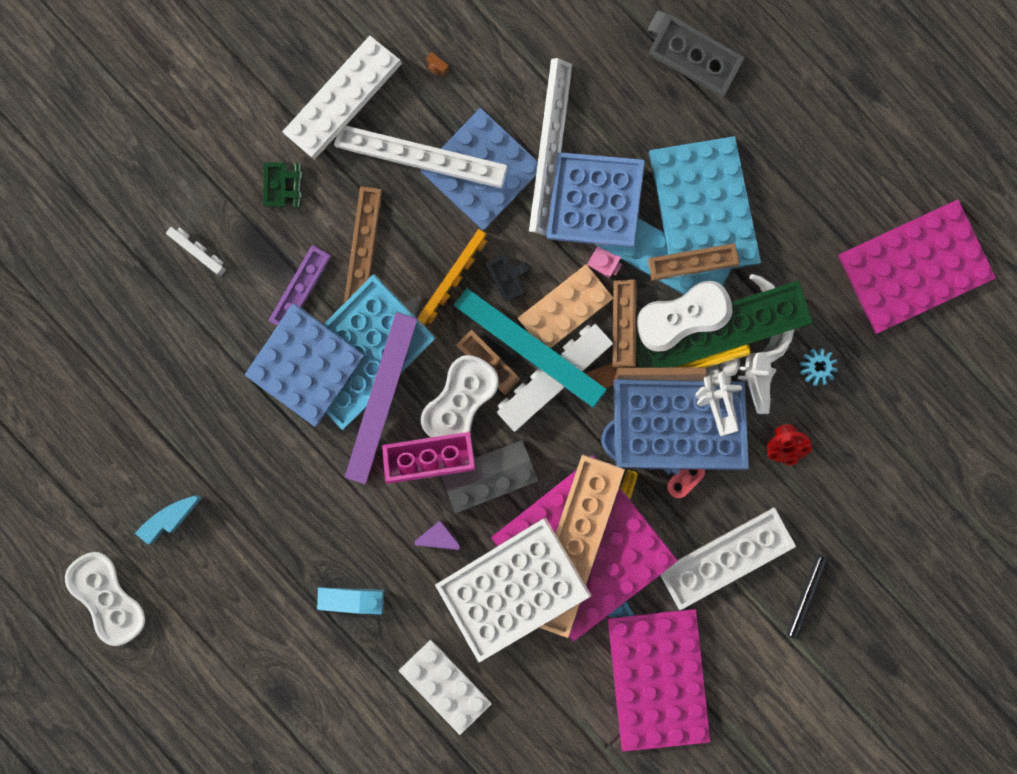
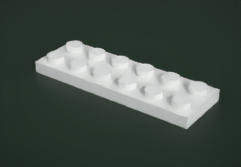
(342, 97)
(727, 558)

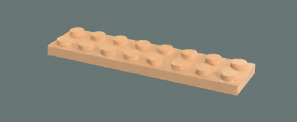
(584, 523)

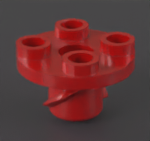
(788, 445)

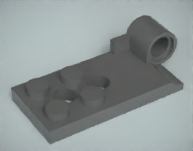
(674, 46)

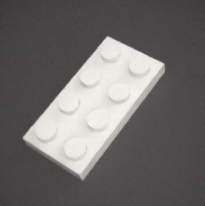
(445, 687)

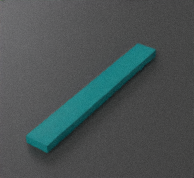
(530, 348)

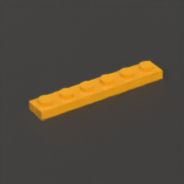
(453, 278)

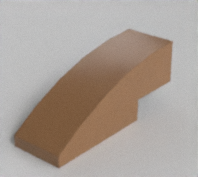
(474, 346)

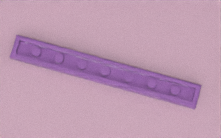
(381, 397)

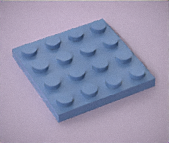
(488, 141)
(595, 199)
(304, 364)

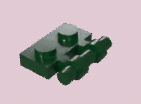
(275, 185)

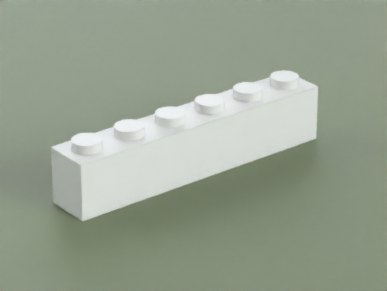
(543, 388)

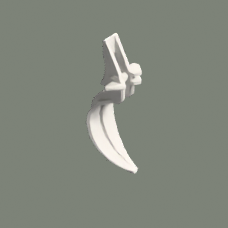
(758, 365)
(720, 376)

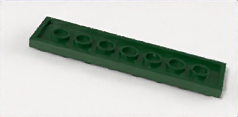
(751, 321)

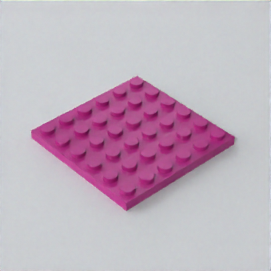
(625, 561)

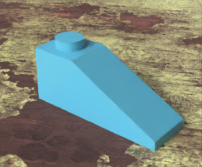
(351, 600)

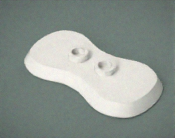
(700, 310)
(467, 388)
(114, 613)

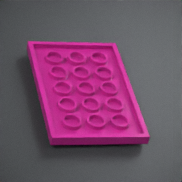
(916, 266)
(658, 680)

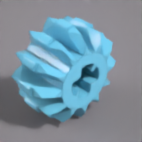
(826, 365)

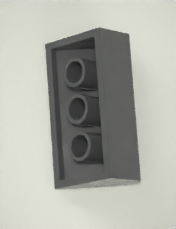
(493, 476)

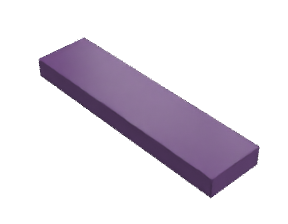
(302, 282)

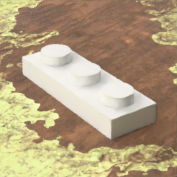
(196, 250)

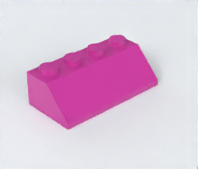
(428, 457)

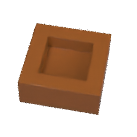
(436, 65)

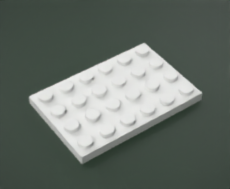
(513, 590)

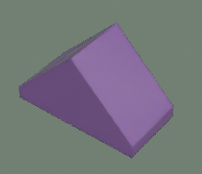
(439, 537)

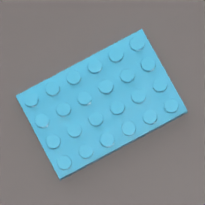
(704, 199)
(366, 325)

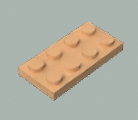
(566, 307)

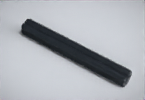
(807, 597)

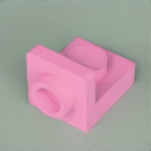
(604, 262)

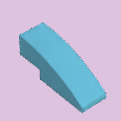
(167, 519)

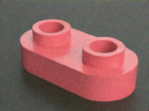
(686, 480)

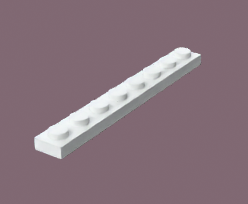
(550, 143)
(421, 156)

